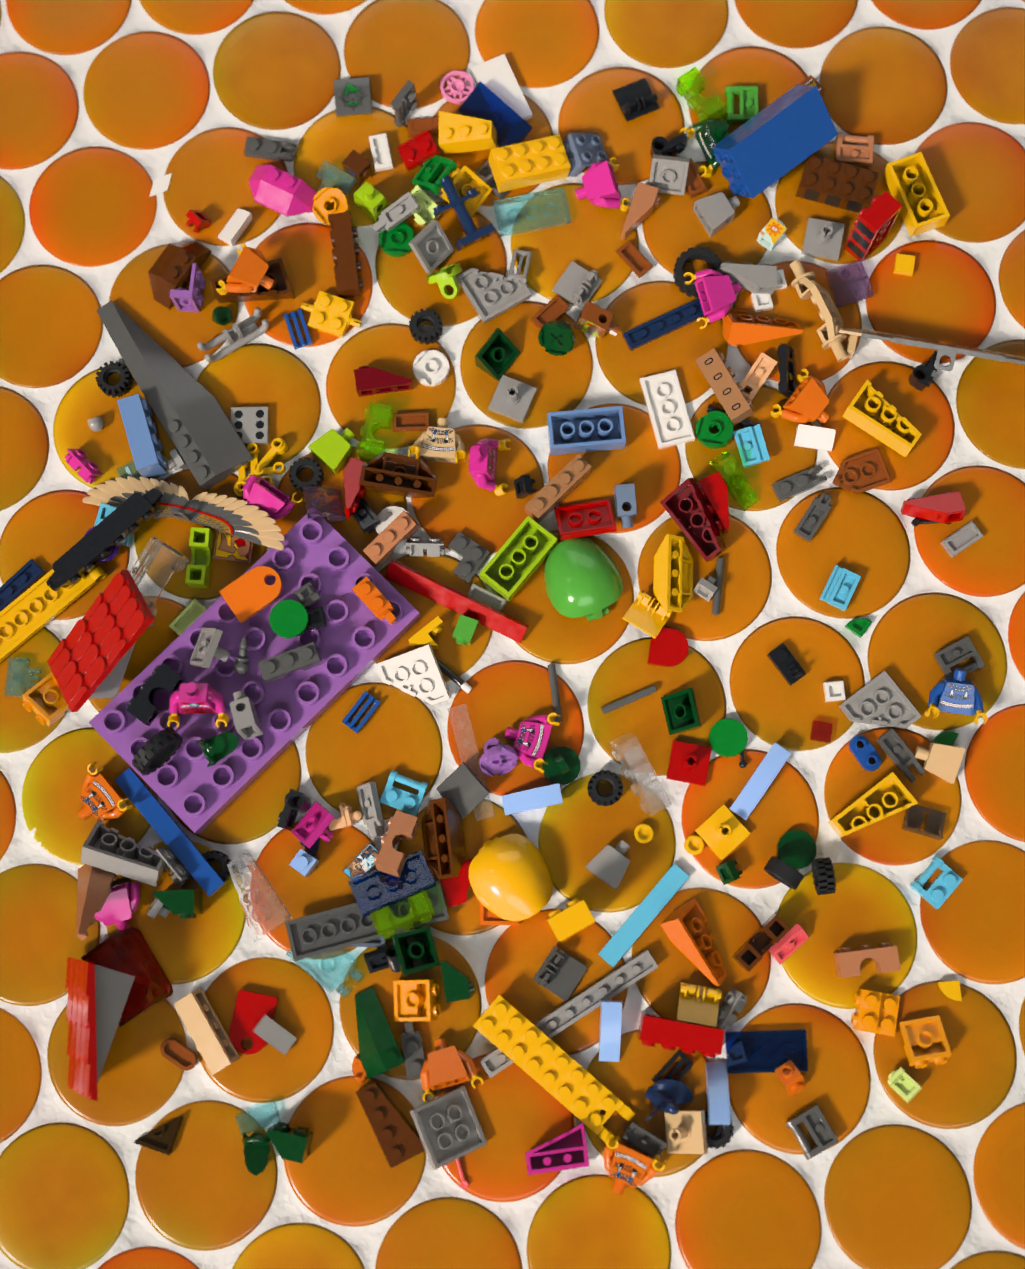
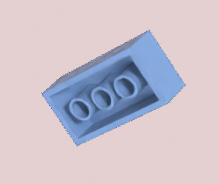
(586, 430)
(142, 436)

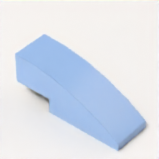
(532, 799)
(610, 1030)
(717, 1093)

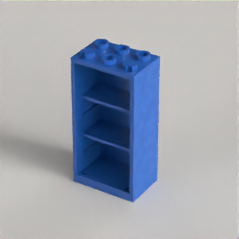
(775, 141)

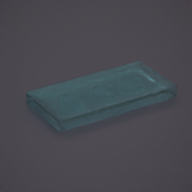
(532, 211)

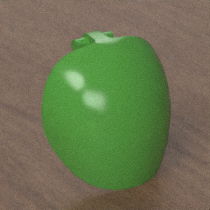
(581, 579)

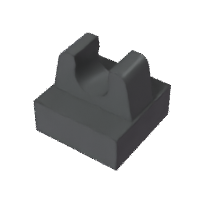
(307, 595)

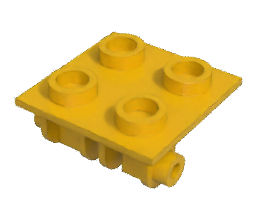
(647, 614)
(698, 1004)

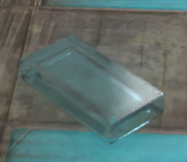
(258, 1118)

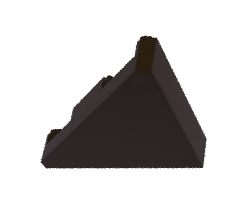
(162, 1138)

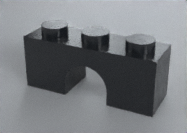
(142, 705)

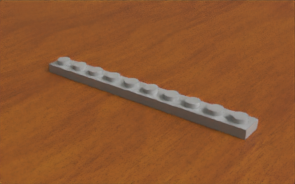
(580, 1005)

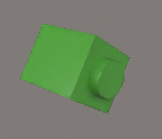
(465, 630)

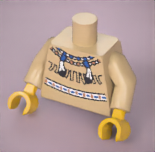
(439, 444)

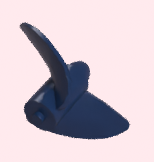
(666, 1095)

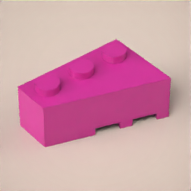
(560, 1153)

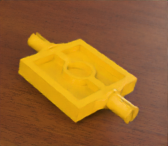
(331, 314)

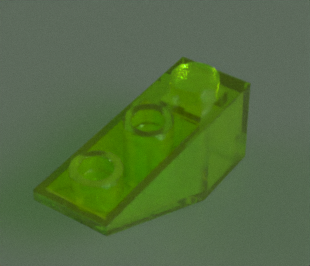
(735, 480)

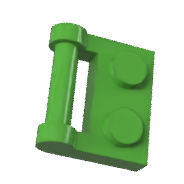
(747, 103)

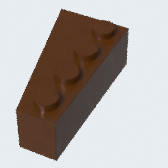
(345, 255)
(279, 290)
(393, 1131)

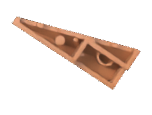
(91, 895)

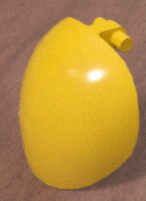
(511, 877)

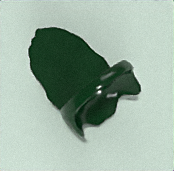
(218, 746)
(256, 1152)

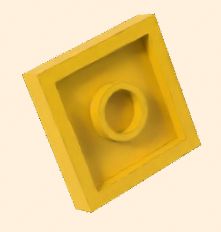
(722, 832)

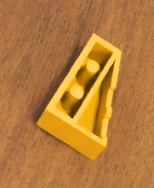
(465, 133)

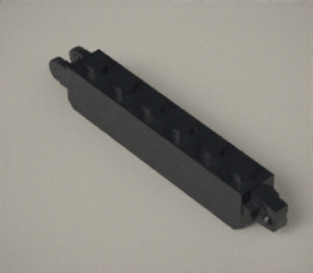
(104, 538)

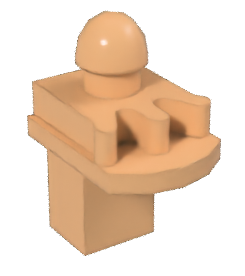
(347, 818)

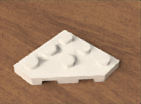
(416, 674)

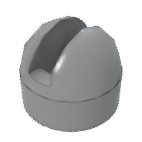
(96, 424)

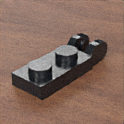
(786, 370)

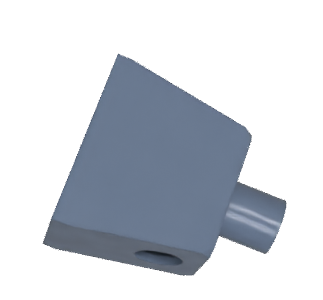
(625, 495)

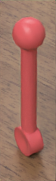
(464, 1183)

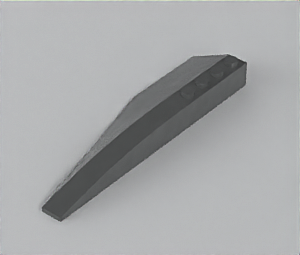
(180, 402)

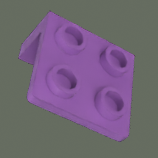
(190, 299)

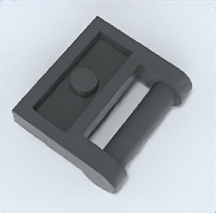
(404, 103)
(957, 653)
(818, 1129)

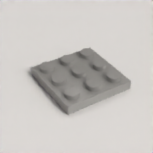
(448, 1127)

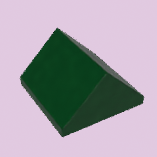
(496, 355)
(681, 711)

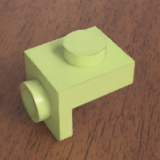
(903, 1084)

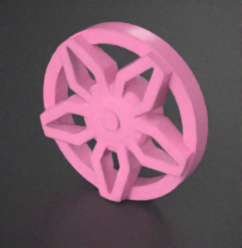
(456, 86)

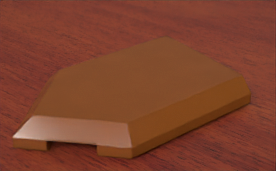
(862, 472)

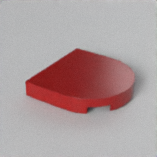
(668, 648)

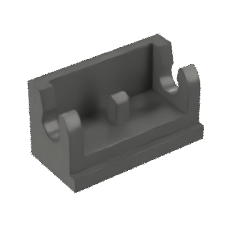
(644, 1139)

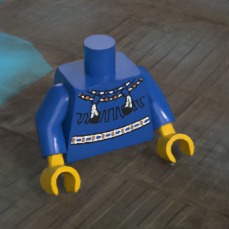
(957, 697)

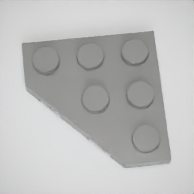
(491, 292)
(880, 704)

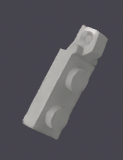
(397, 213)
(371, 808)

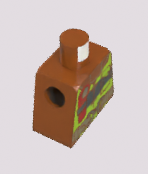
(596, 321)

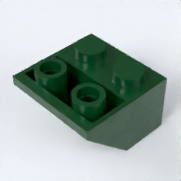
(291, 1142)

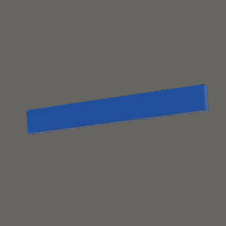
(170, 832)

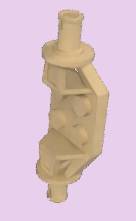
(828, 311)

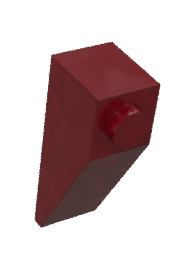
(376, 381)

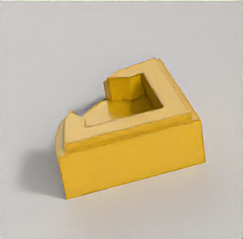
(951, 989)

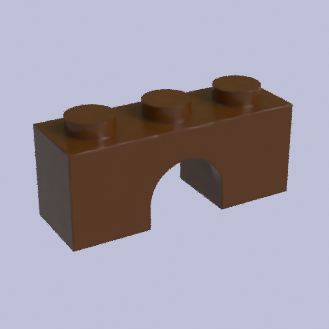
(755, 947)

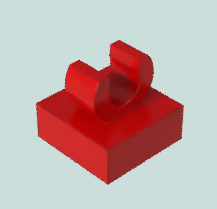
(199, 219)

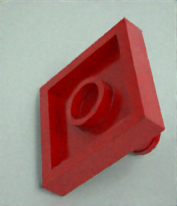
(688, 763)

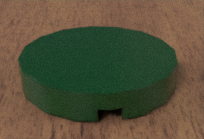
(796, 849)

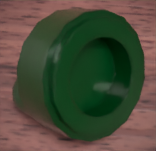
(221, 315)

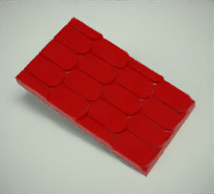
(101, 643)
(93, 1014)

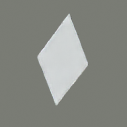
(160, 184)

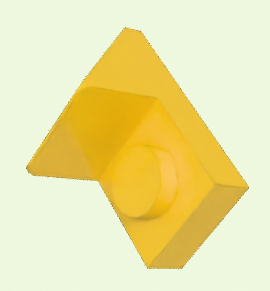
(423, 637)

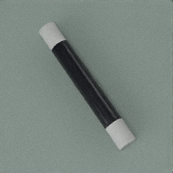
(454, 677)

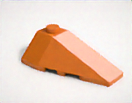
(749, 329)
(690, 935)

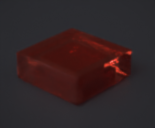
(821, 731)

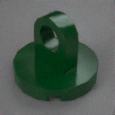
(557, 337)
(562, 765)

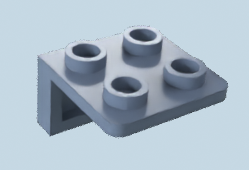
(583, 151)

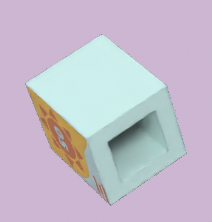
(772, 234)

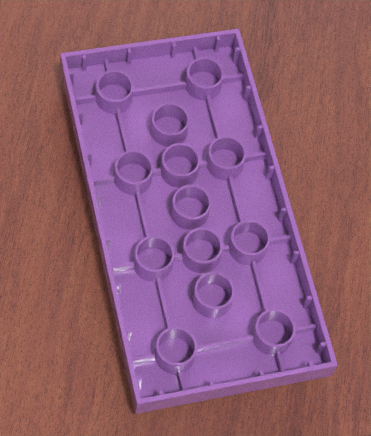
(284, 707)

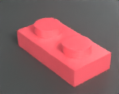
(788, 944)

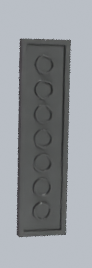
(347, 927)

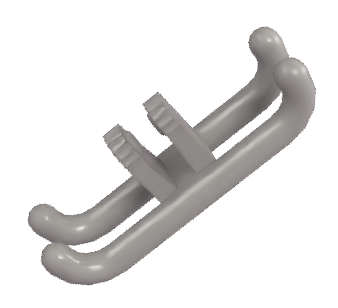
(234, 337)

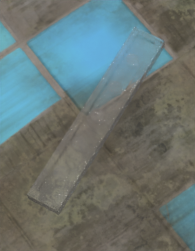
(469, 754)

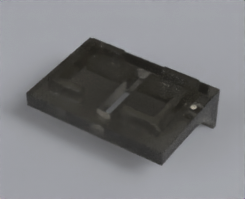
(933, 825)

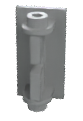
(432, 546)
(733, 1001)

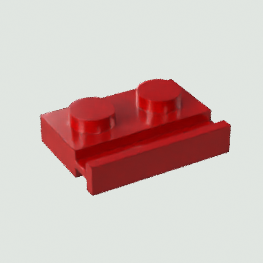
(418, 150)

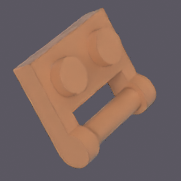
(854, 154)

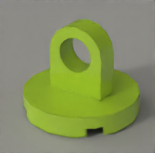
(445, 277)

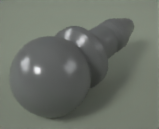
(241, 666)

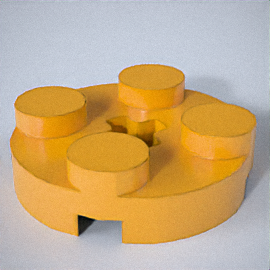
(330, 195)

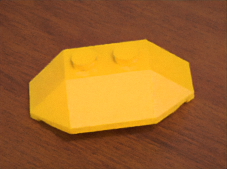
(673, 574)

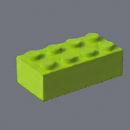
(518, 558)

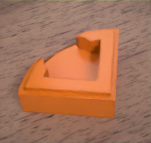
(358, 1070)

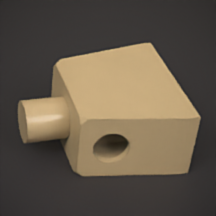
(941, 760)

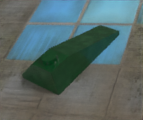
(376, 1040)

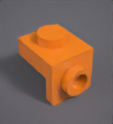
(791, 1078)

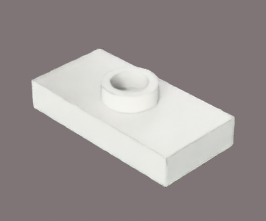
(380, 152)

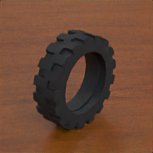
(693, 254)
(157, 751)

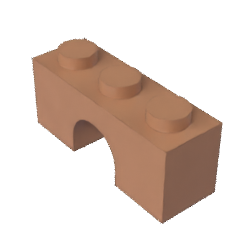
(398, 530)
(400, 827)
(884, 957)

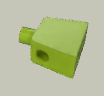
(369, 200)
(333, 449)

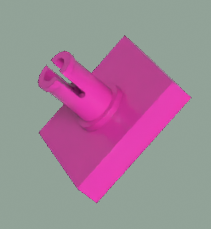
(314, 825)

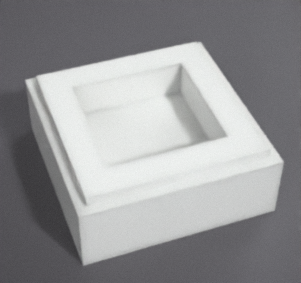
(834, 691)

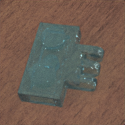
(335, 178)
(19, 677)

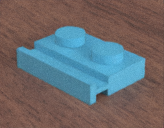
(751, 446)
(840, 587)

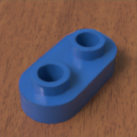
(864, 753)

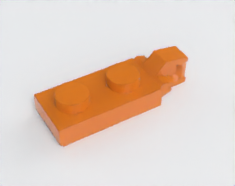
(374, 600)

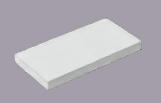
(499, 78)
(667, 409)

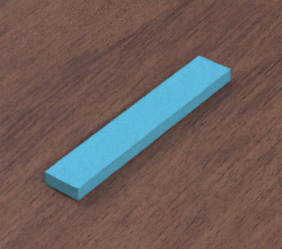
(643, 915)

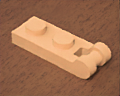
(757, 375)

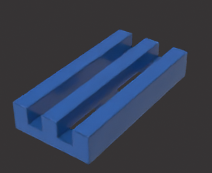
(293, 315)
(370, 699)

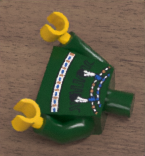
(708, 134)

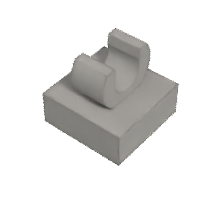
(176, 461)
(705, 588)
(157, 908)

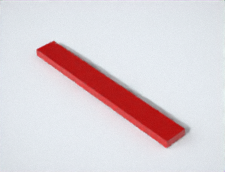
(456, 601)

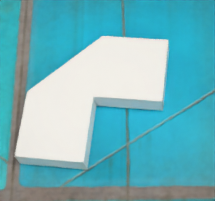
(764, 301)

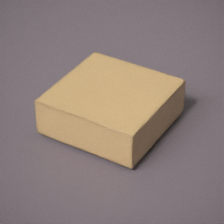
(851, 345)

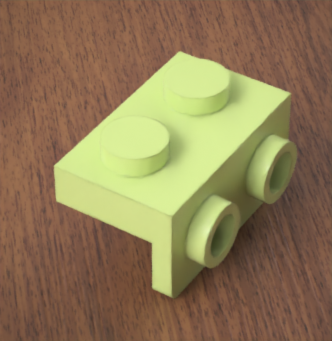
(425, 213)

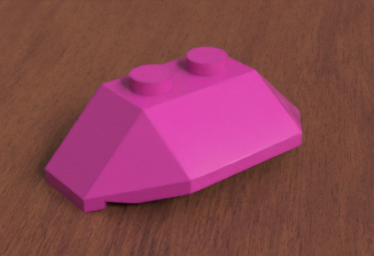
(281, 191)

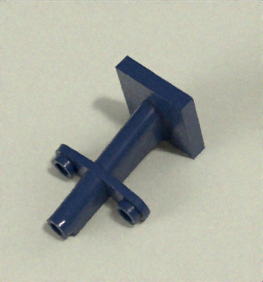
(473, 235)

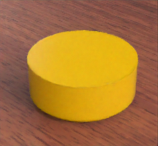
(643, 833)
(693, 845)

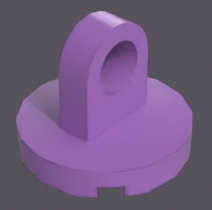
(497, 759)

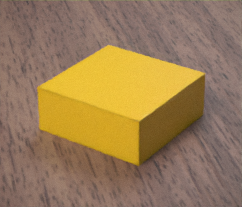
(904, 264)

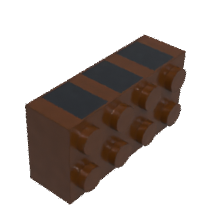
(837, 184)

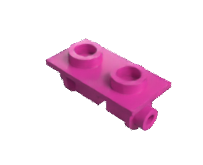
(77, 458)

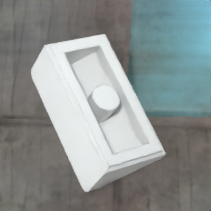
(235, 227)
(814, 437)

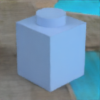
(304, 862)

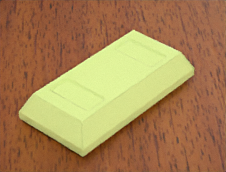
(187, 617)

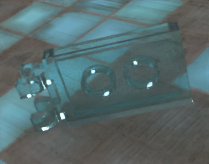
(331, 970)

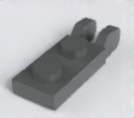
(269, 149)
(797, 484)
(899, 754)

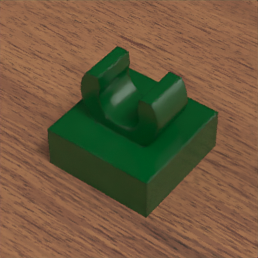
(728, 872)

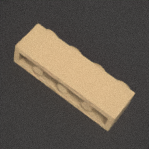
(206, 1031)

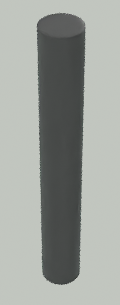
(718, 583)
(554, 691)
(628, 699)

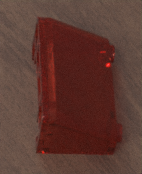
(132, 955)

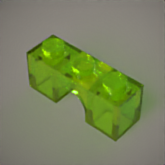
(689, 86)
(376, 417)
(387, 923)

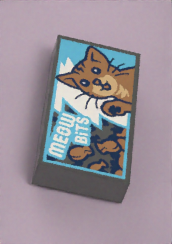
(362, 862)

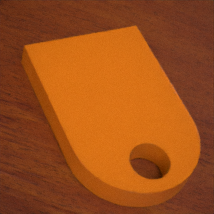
(251, 593)

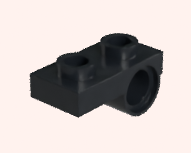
(670, 147)
(925, 372)
(288, 815)
(382, 959)

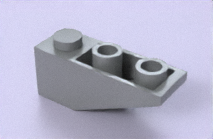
(754, 278)

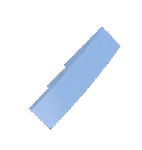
(760, 780)

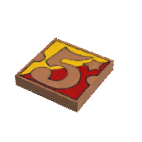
(232, 548)

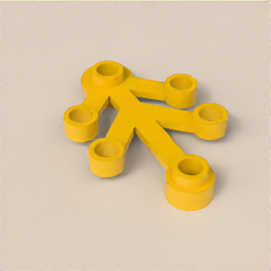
(281, 449)

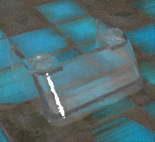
(155, 569)

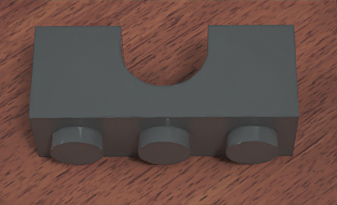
(287, 662)

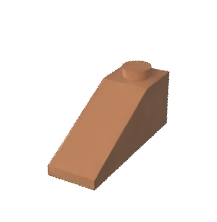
(641, 207)

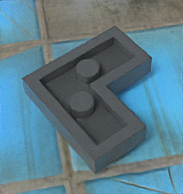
(472, 556)

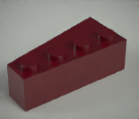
(694, 518)

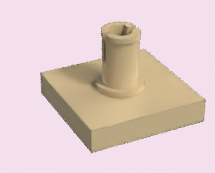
(686, 1132)

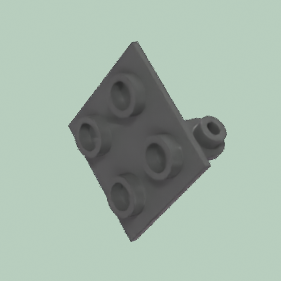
(560, 973)

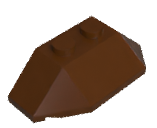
(174, 269)
(399, 476)
(443, 838)

